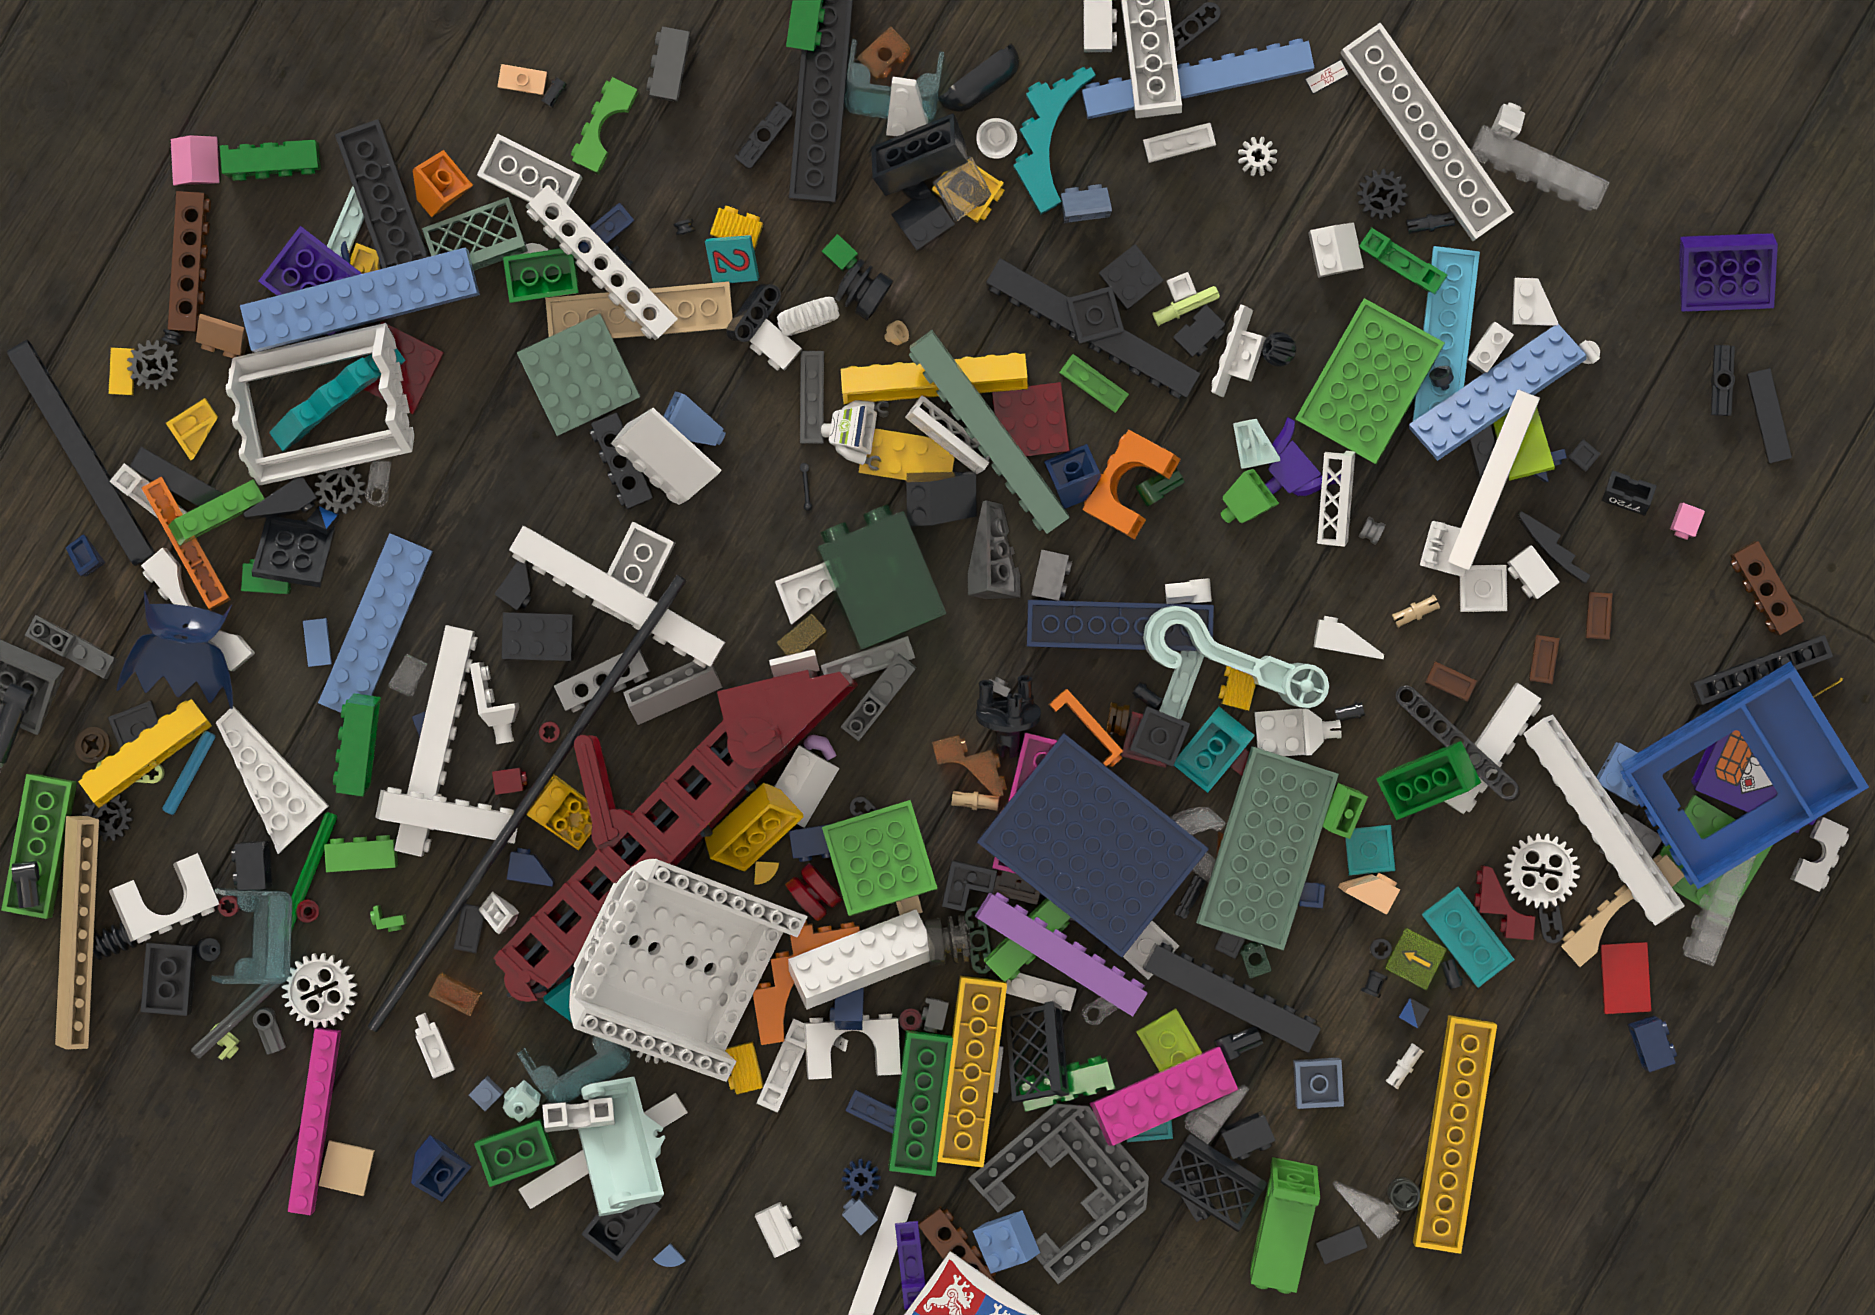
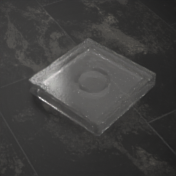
(962, 189)

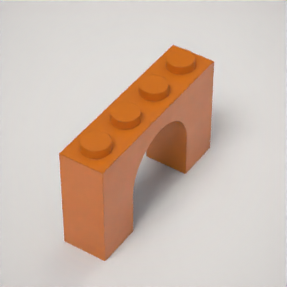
(1131, 453)

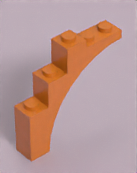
(772, 1000)

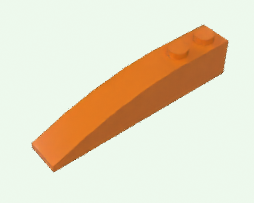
(190, 552)

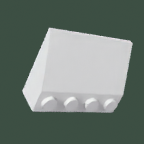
(665, 456)

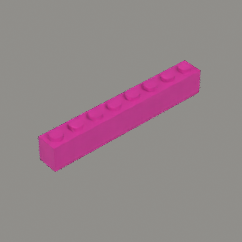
(314, 1121)

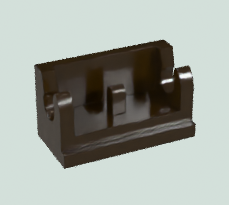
(1015, 887)

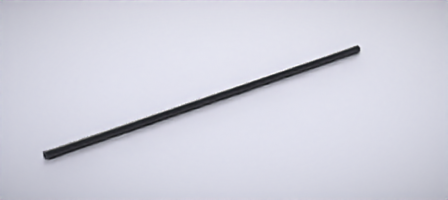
(527, 802)

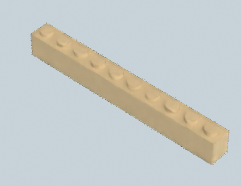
(77, 932)

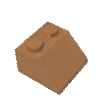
(221, 335)

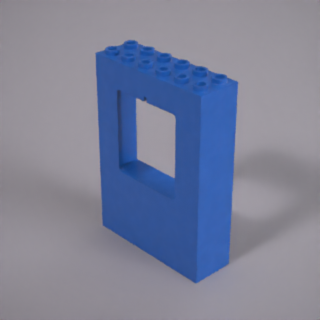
(1791, 746)

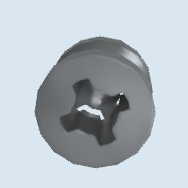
(1372, 530)

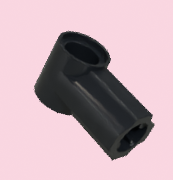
(26, 878)
(1234, 1044)

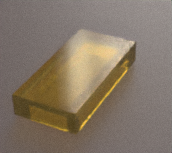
(802, 636)

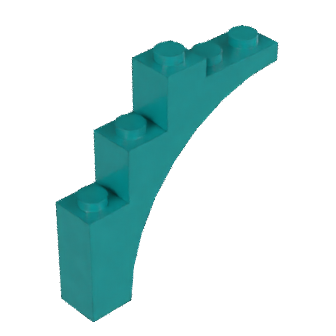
(1047, 104)
(326, 400)

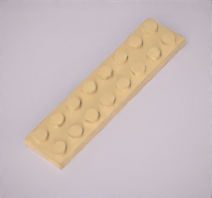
(695, 306)

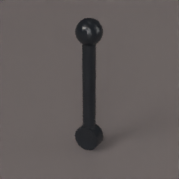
(804, 468)

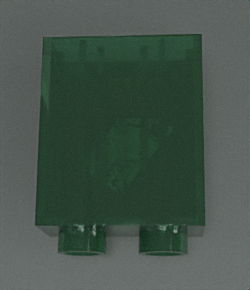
(879, 577)

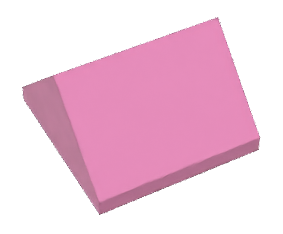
(195, 160)

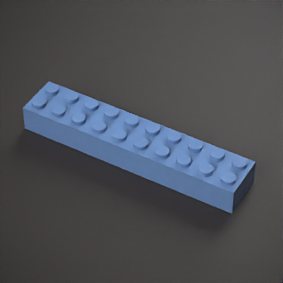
(359, 300)

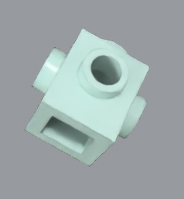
(521, 1101)

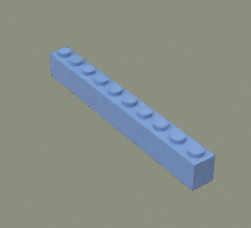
(1208, 76)

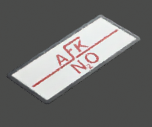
(1327, 76)

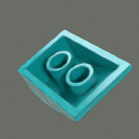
(1213, 749)

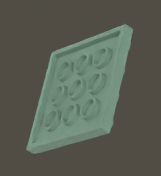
(578, 374)

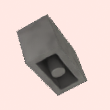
(1050, 575)

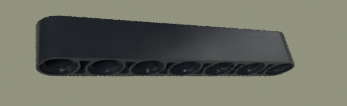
(1450, 735)

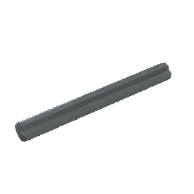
(233, 1019)

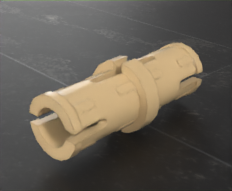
(1416, 611)
(975, 800)

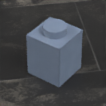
(486, 1093)
(859, 1215)

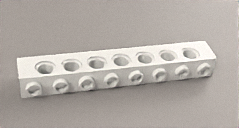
(663, 316)

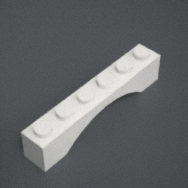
(167, 575)

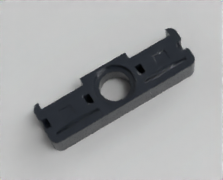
(754, 149)

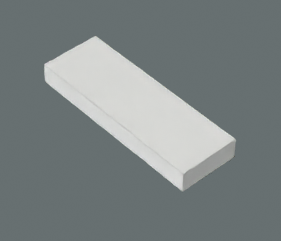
(1179, 142)

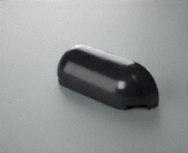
(982, 80)

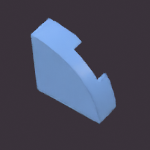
(669, 1257)

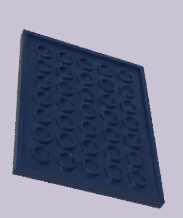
(1092, 845)

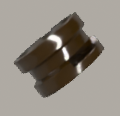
(1120, 721)

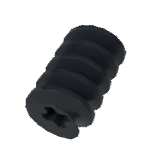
(112, 942)

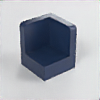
(1312, 895)

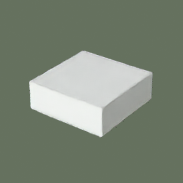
(1181, 287)

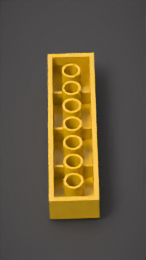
(972, 1070)

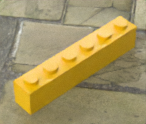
(144, 753)

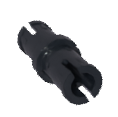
(1430, 222)

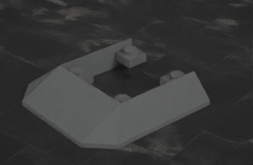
(1118, 1178)

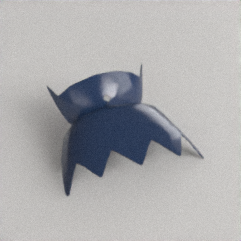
(179, 658)

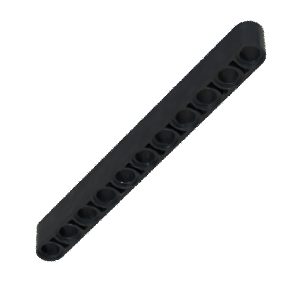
(80, 452)

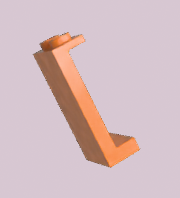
(1090, 723)

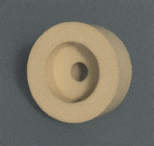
(897, 333)

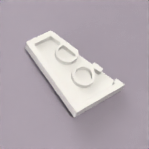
(803, 591)

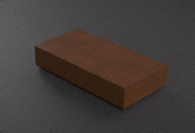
(1599, 615)
(1544, 659)
(1451, 681)

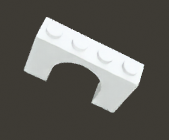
(141, 921)
(822, 1034)

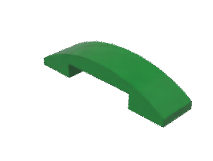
(1402, 261)

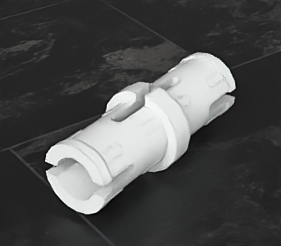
(1404, 1066)

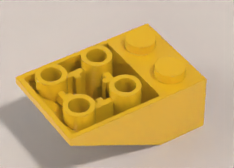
(563, 812)

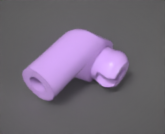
(820, 743)

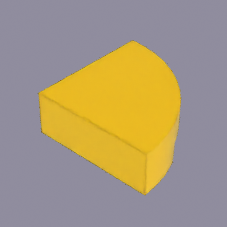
(764, 871)

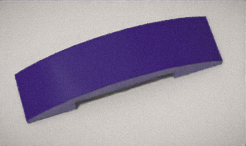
(910, 1261)

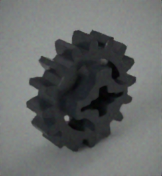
(1385, 204)
(111, 824)

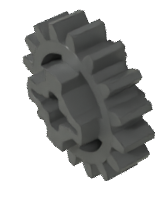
(146, 374)
(338, 500)

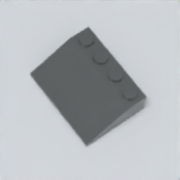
(32, 674)

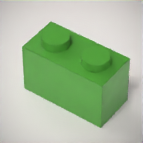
(1344, 810)

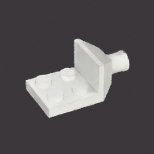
(498, 717)
(1293, 731)

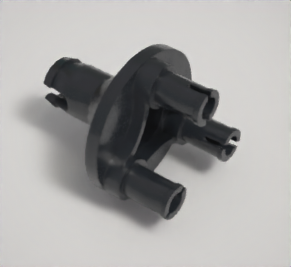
(1008, 714)

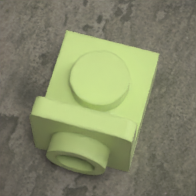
(230, 1042)

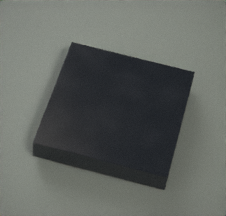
(131, 722)

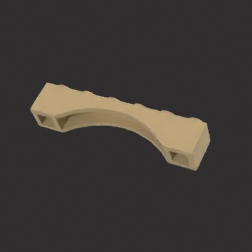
(1585, 942)

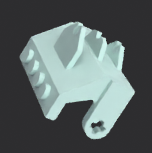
(622, 1154)

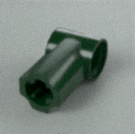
(1157, 487)

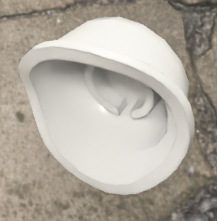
(996, 138)

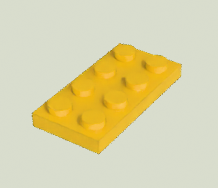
(906, 454)

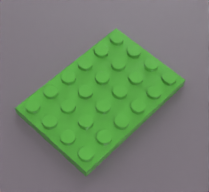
(1370, 381)

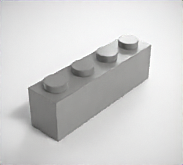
(671, 691)

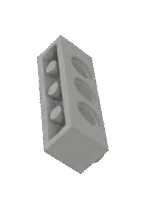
(567, 689)

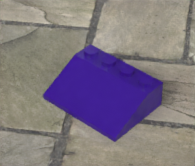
(305, 264)
(1727, 272)

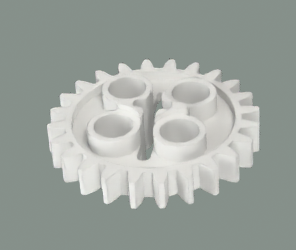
(1544, 850)
(327, 1009)

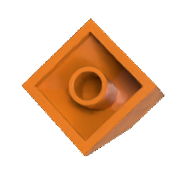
(439, 183)

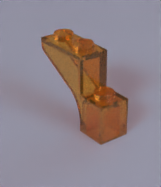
(982, 764)

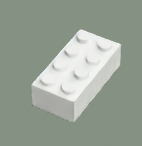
(526, 172)
(640, 560)

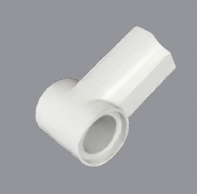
(1192, 591)

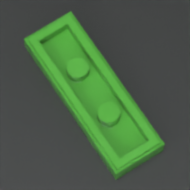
(1094, 383)

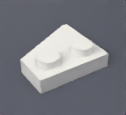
(1531, 304)

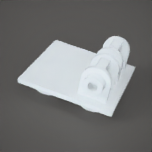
(1439, 547)

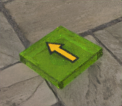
(1415, 958)

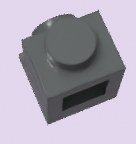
(934, 1014)

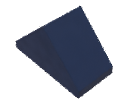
(84, 556)

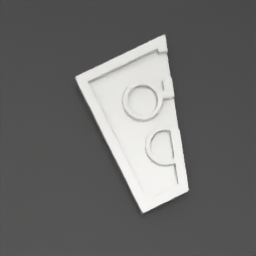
(905, 107)

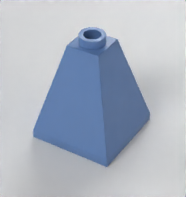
(693, 421)

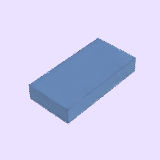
(317, 642)

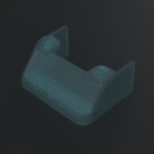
(875, 99)
(270, 937)
(609, 1061)

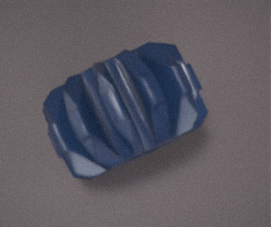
(866, 1173)

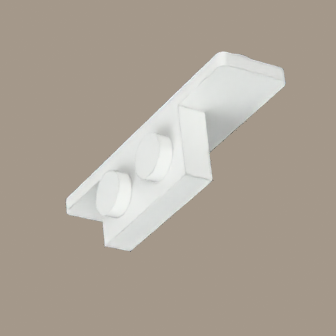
(1240, 353)

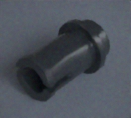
(554, 91)
(1146, 695)
(1350, 712)
(1451, 975)

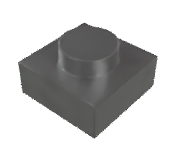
(1000, 687)

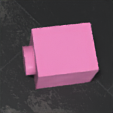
(1686, 521)

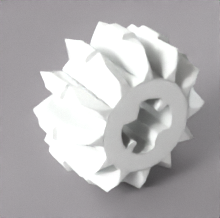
(1264, 153)

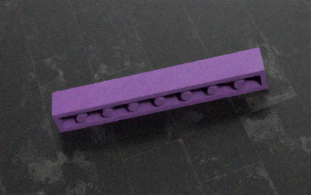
(1061, 954)

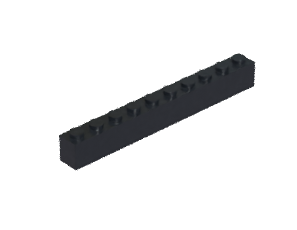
(1121, 347)

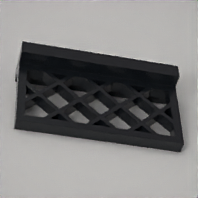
(1055, 1052)
(1227, 1169)

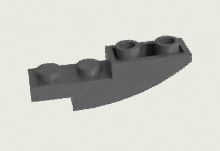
(71, 646)
(878, 697)

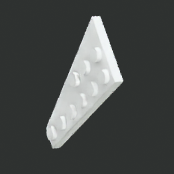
(275, 787)

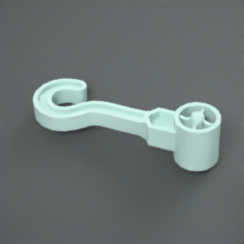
(1296, 683)

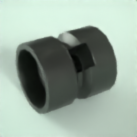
(1403, 1193)

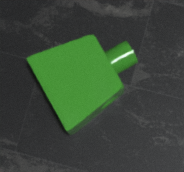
(1247, 498)

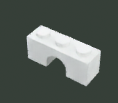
(1830, 837)
(575, 1116)

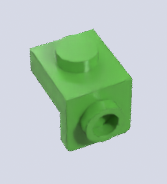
(392, 923)

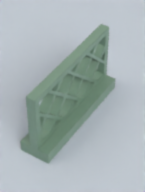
(487, 255)

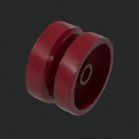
(811, 894)

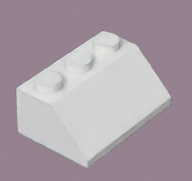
(806, 781)

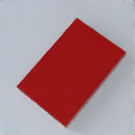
(1625, 977)

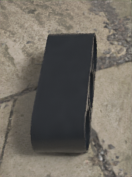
(763, 308)

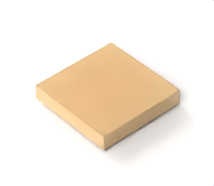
(346, 1168)

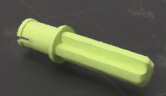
(1186, 305)

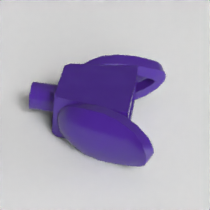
(1294, 469)

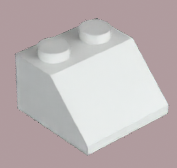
(1335, 249)

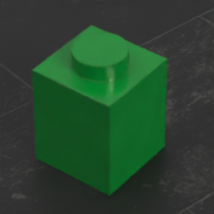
(840, 253)

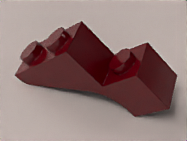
(1493, 900)

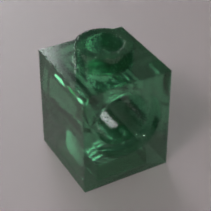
(1259, 969)

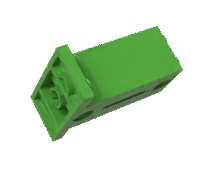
(1285, 1225)

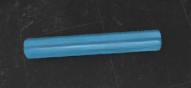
(188, 772)

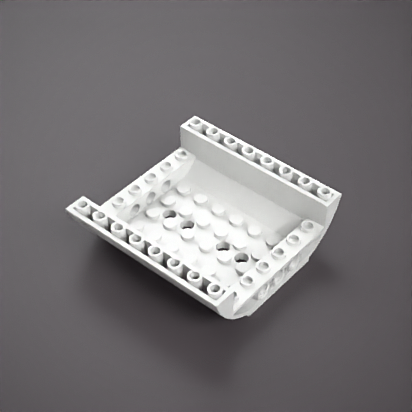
(653, 996)

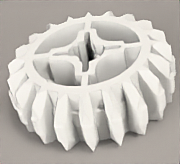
(808, 316)

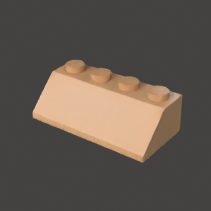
(1373, 890)

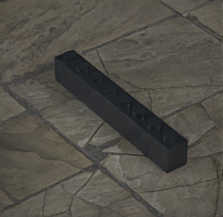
(1231, 997)

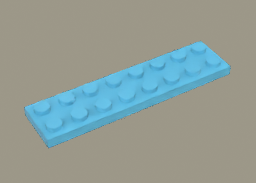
(1449, 320)

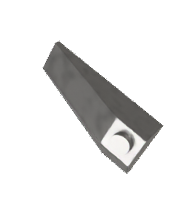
(991, 563)

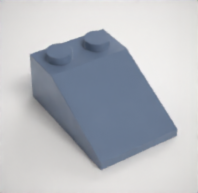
(1085, 204)

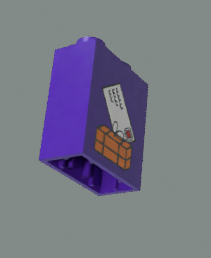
(1733, 774)

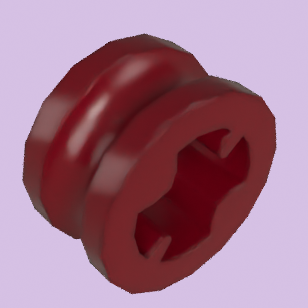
(542, 731)
(225, 912)

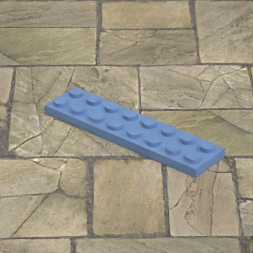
(1493, 392)
(376, 621)

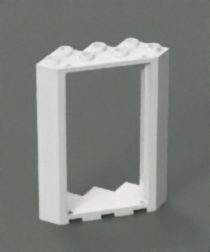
(307, 354)

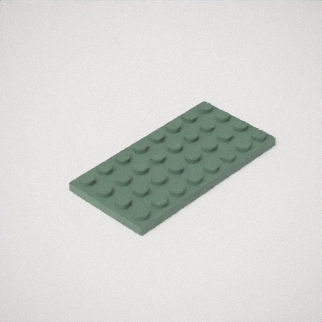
(1267, 848)

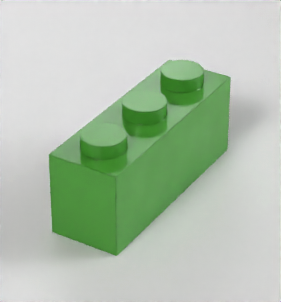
(360, 854)

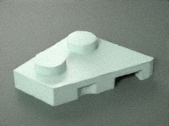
(1253, 444)

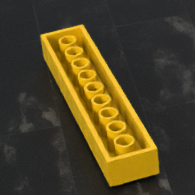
(1454, 1134)

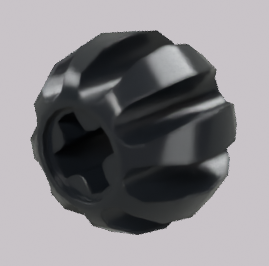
(1279, 349)

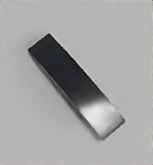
(174, 477)
(1547, 541)

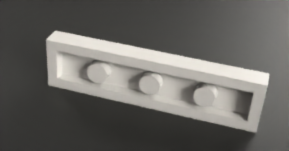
(947, 438)
(1345, 498)

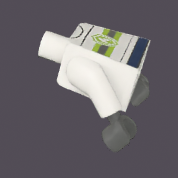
(854, 430)

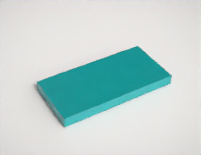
(1467, 937)

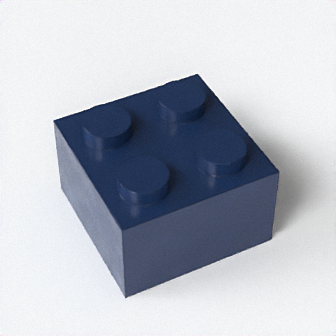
(1652, 1044)

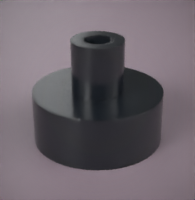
(1441, 377)
(207, 949)

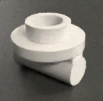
(1591, 350)

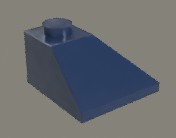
(1073, 475)
(437, 1168)

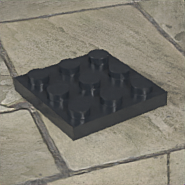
(292, 552)

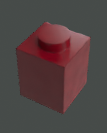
(509, 780)

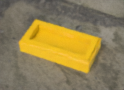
(120, 378)

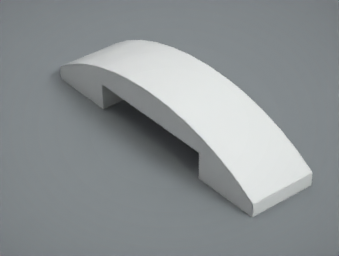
(130, 483)
(783, 1067)

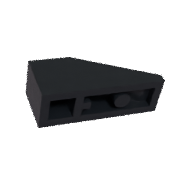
(288, 500)

